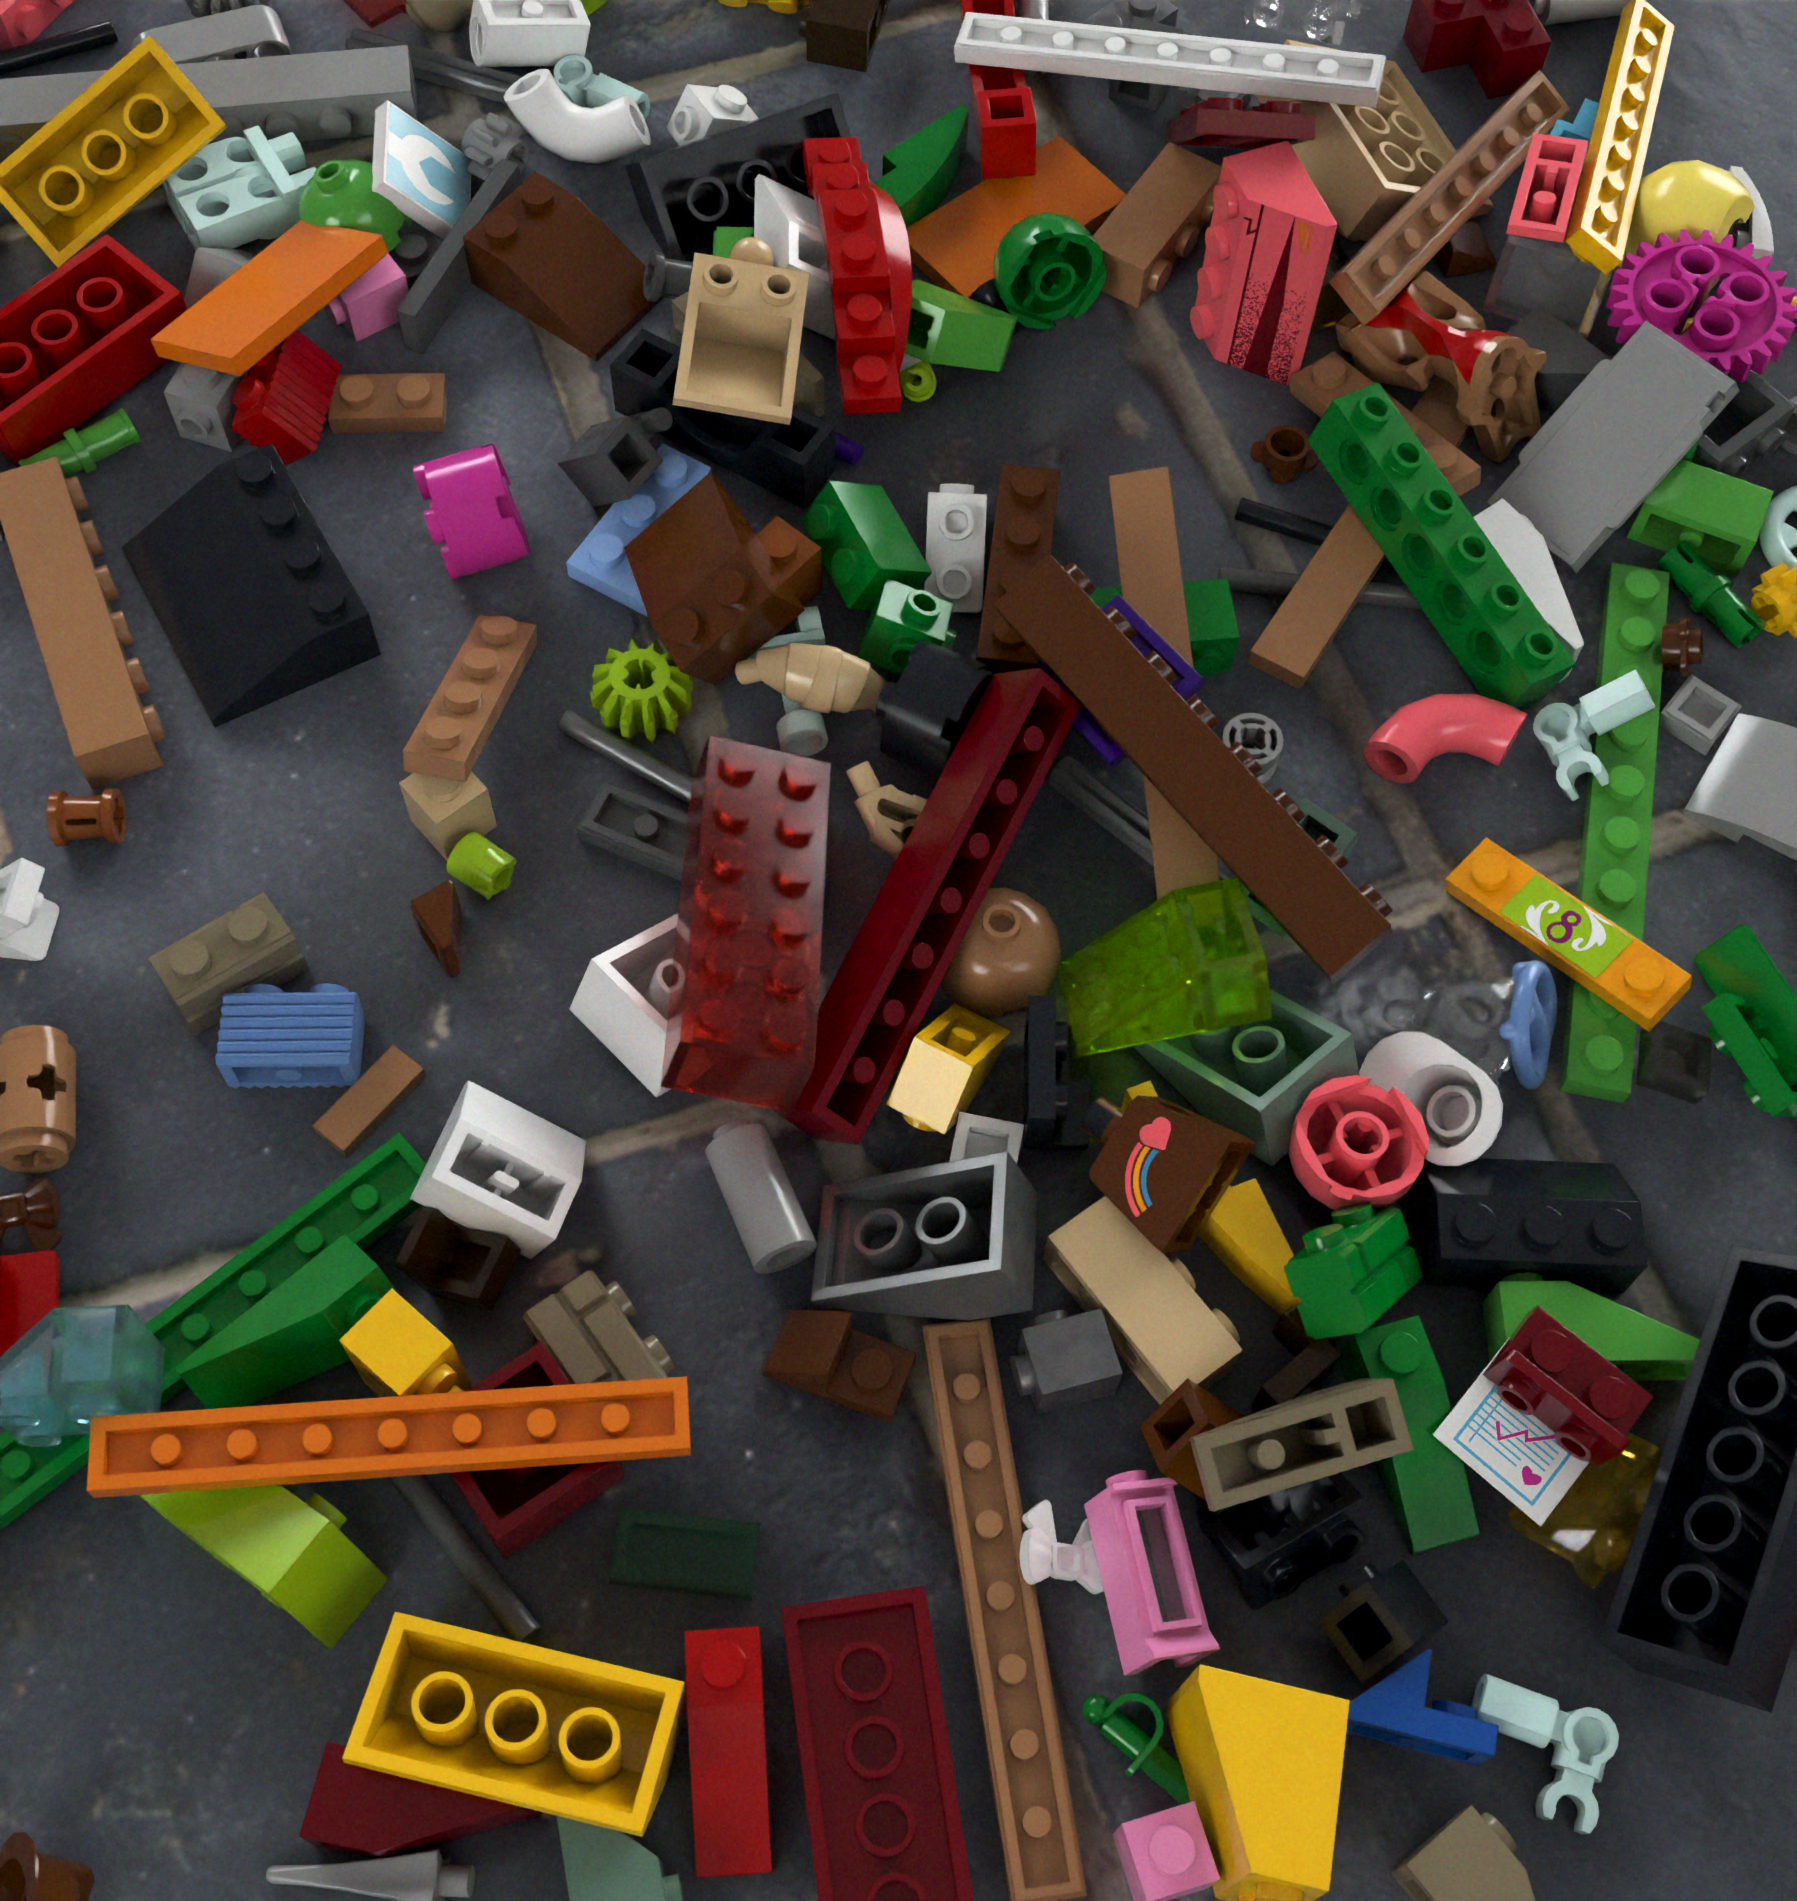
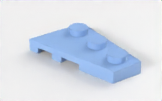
(601, 557)

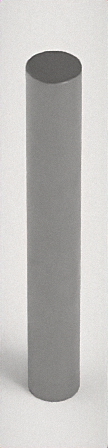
(626, 754)

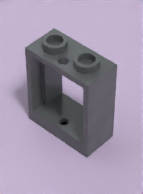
(1765, 417)

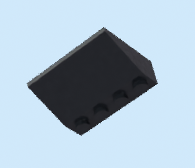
(250, 588)

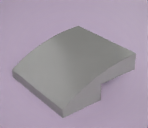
(1751, 785)

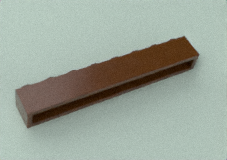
(1193, 768)

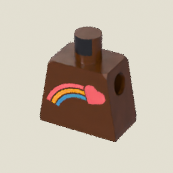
(1163, 1166)

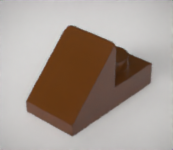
(840, 1364)

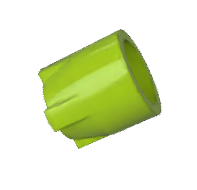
(481, 865)

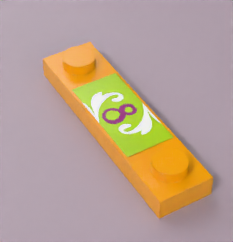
(1568, 934)

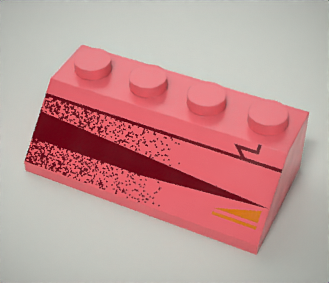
(1263, 263)

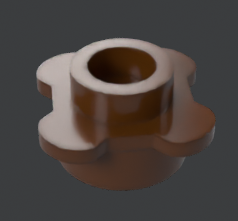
(1284, 453)
(1681, 646)

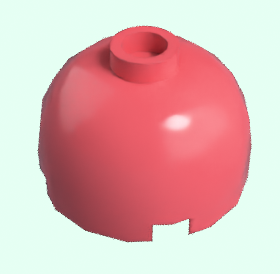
(1357, 1143)

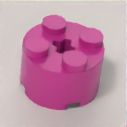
(472, 511)

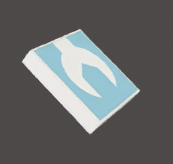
(419, 171)

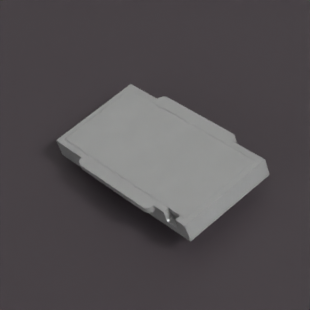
(1614, 442)

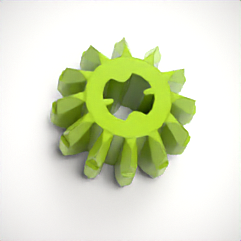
(640, 691)

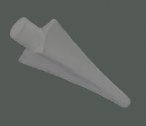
(397, 1878)

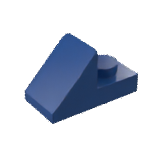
(1396, 1716)

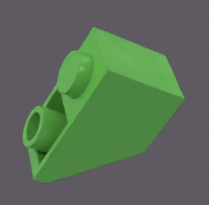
(957, 330)

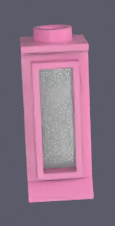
(1148, 1573)

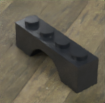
(779, 457)

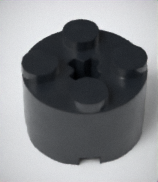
(930, 706)

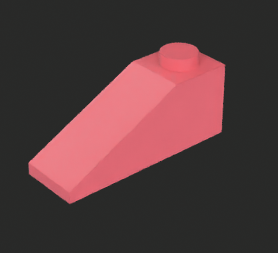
(1547, 188)

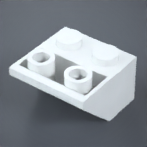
(502, 1170)

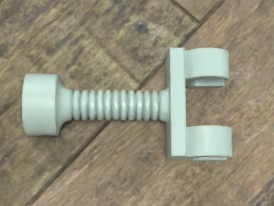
(801, 730)

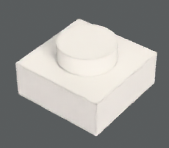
(985, 1136)

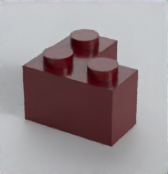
(1495, 37)

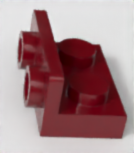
(1567, 1388)

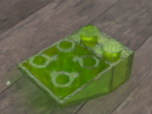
(1169, 972)

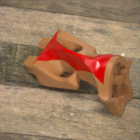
(1440, 334)

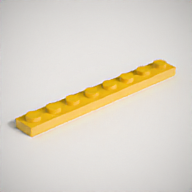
(1620, 137)

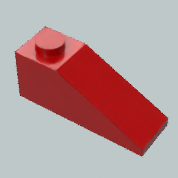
(728, 1752)

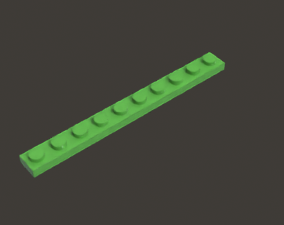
(1617, 826)

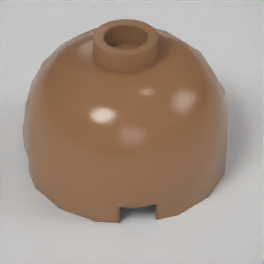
(1004, 955)

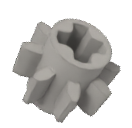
(491, 141)

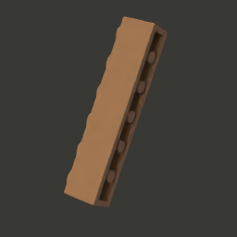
(76, 626)

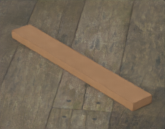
(1448, 199)
(1339, 570)
(1155, 591)
(1002, 1616)

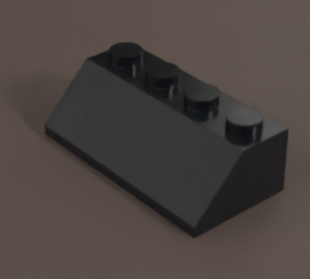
(713, 179)

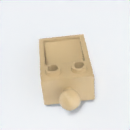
(742, 334)

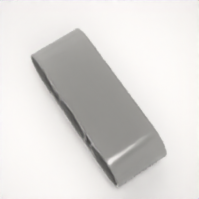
(222, 36)

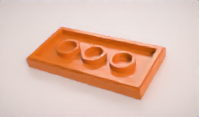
(961, 237)
(269, 297)

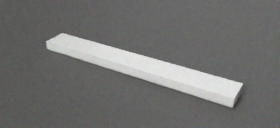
(1171, 59)

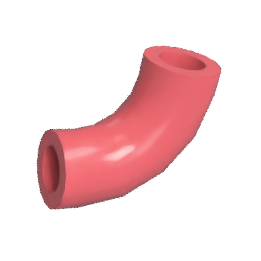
(1439, 727)

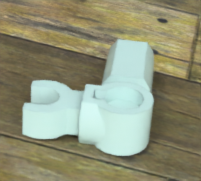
(584, 88)
(1566, 729)
(1580, 1739)

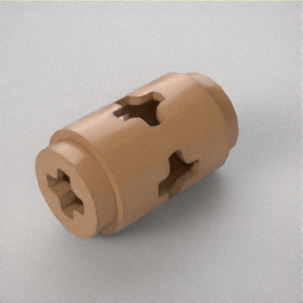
(37, 1099)

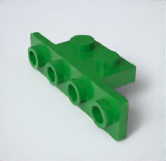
(1753, 1018)

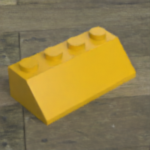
(106, 152)
(518, 1724)

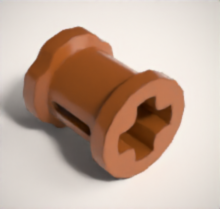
(86, 817)

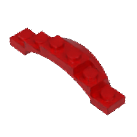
(866, 272)

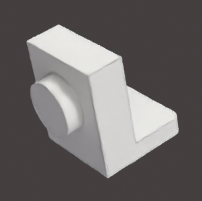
(707, 112)

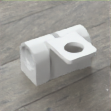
(527, 32)

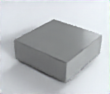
(1698, 714)

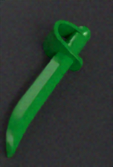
(1136, 1744)

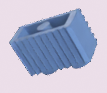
(291, 1037)

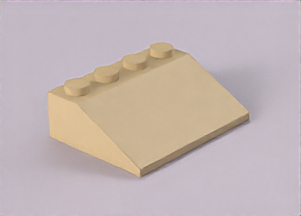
(1372, 157)

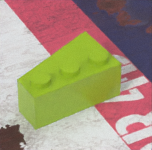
(282, 1549)

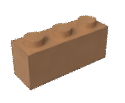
(1156, 223)

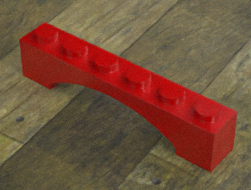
(1001, 109)

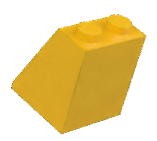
(1263, 1779)

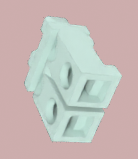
(239, 190)

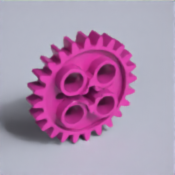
(1672, 282)

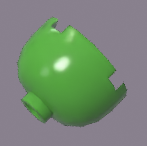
(344, 197)

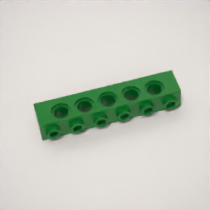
(1438, 549)

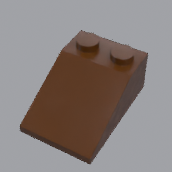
(558, 266)
(709, 583)

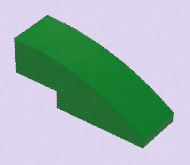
(925, 165)

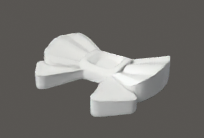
(1045, 1557)

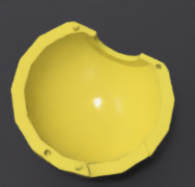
(1689, 198)

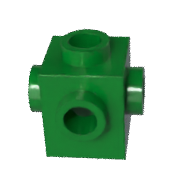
(901, 620)

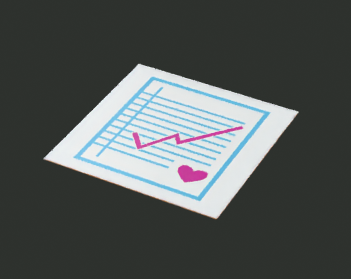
(1509, 1450)

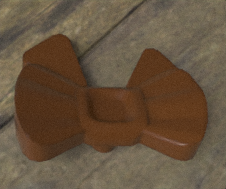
(35, 1209)

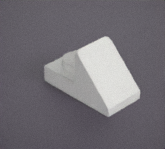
(25, 914)

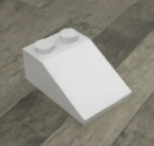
(628, 1000)

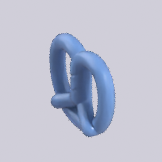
(1531, 1022)

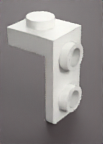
(956, 546)

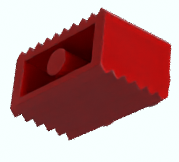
(286, 398)

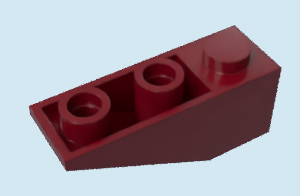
(393, 1815)

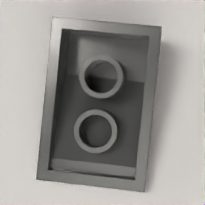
(930, 1241)

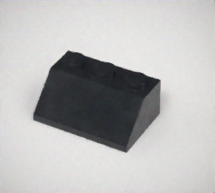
(1529, 1217)

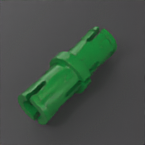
(1711, 595)

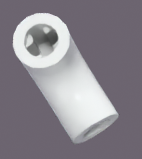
(572, 130)

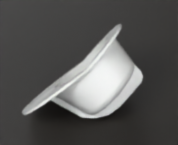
(1449, 1091)

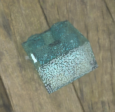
(79, 1368)

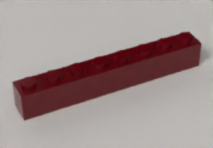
(930, 901)

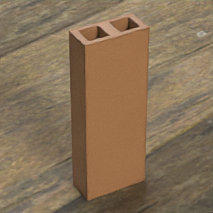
(369, 1101)

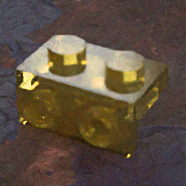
(1597, 1512)

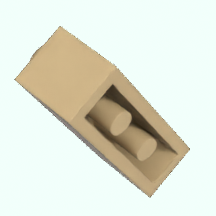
(1145, 1300)

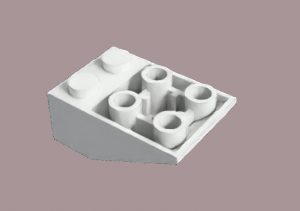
(794, 234)

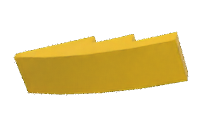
(1244, 1234)

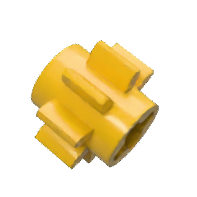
(1777, 600)

